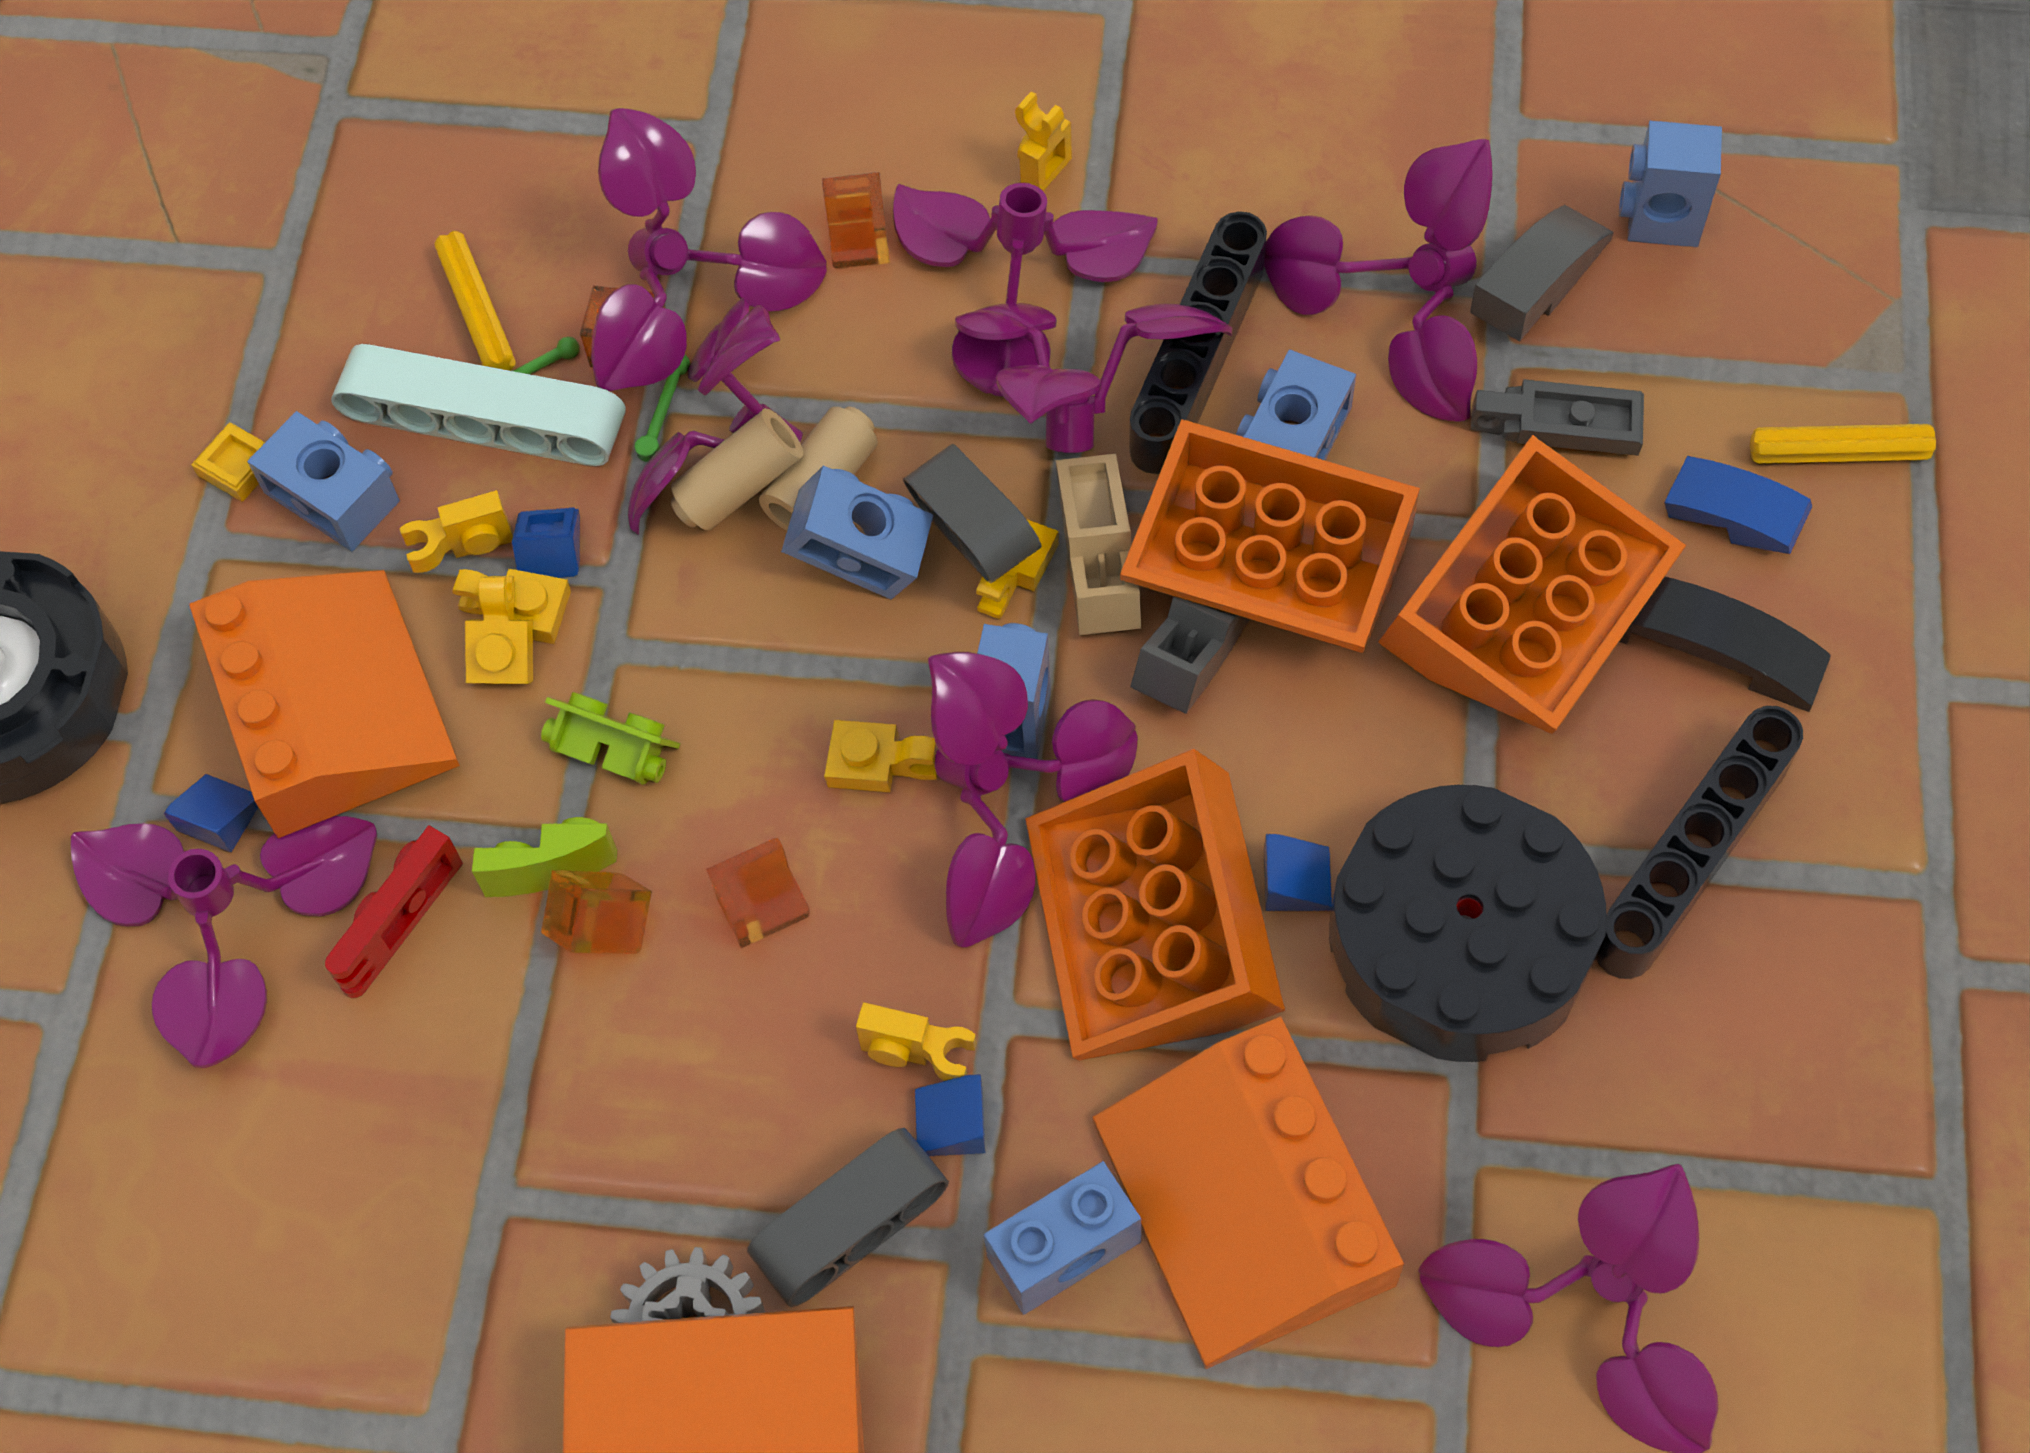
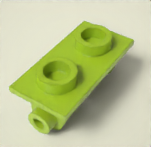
(632, 745)

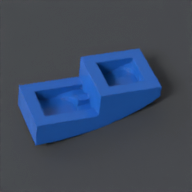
(1749, 505)

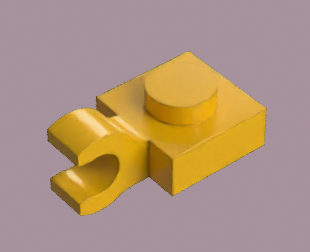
(1045, 145)
(464, 526)
(1025, 574)
(536, 599)
(498, 645)
(870, 754)
(900, 1037)

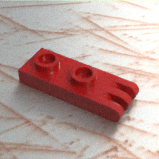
(393, 911)

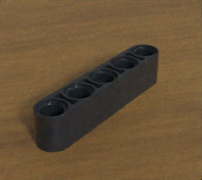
(1229, 268)
(1710, 815)

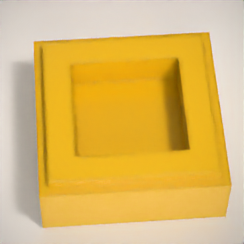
(226, 463)

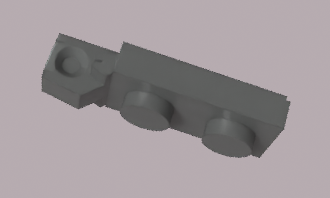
(1563, 416)

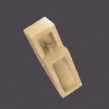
(1097, 544)

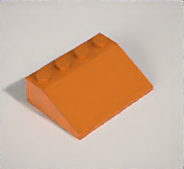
(1272, 535)
(1533, 590)
(321, 693)
(1153, 910)
(1248, 1194)
(715, 1385)

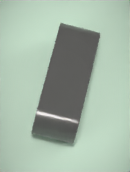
(972, 513)
(847, 1217)

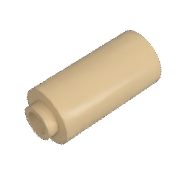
(838, 441)
(735, 471)

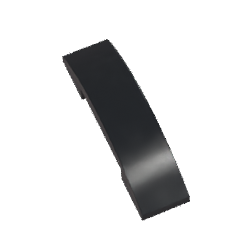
(1736, 637)

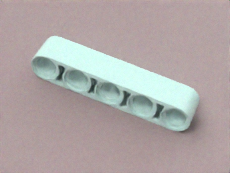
(479, 405)

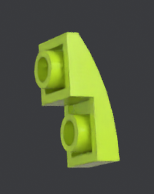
(522, 869)

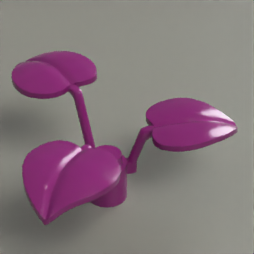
(638, 172)
(1451, 197)
(944, 225)
(722, 351)
(1068, 393)
(971, 712)
(216, 1006)
(1641, 1240)

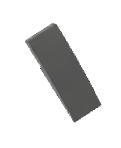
(1538, 271)
(1186, 653)

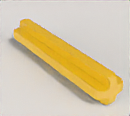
(474, 301)
(1842, 443)

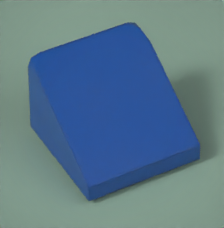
(548, 542)
(213, 812)
(1296, 875)
(951, 1117)

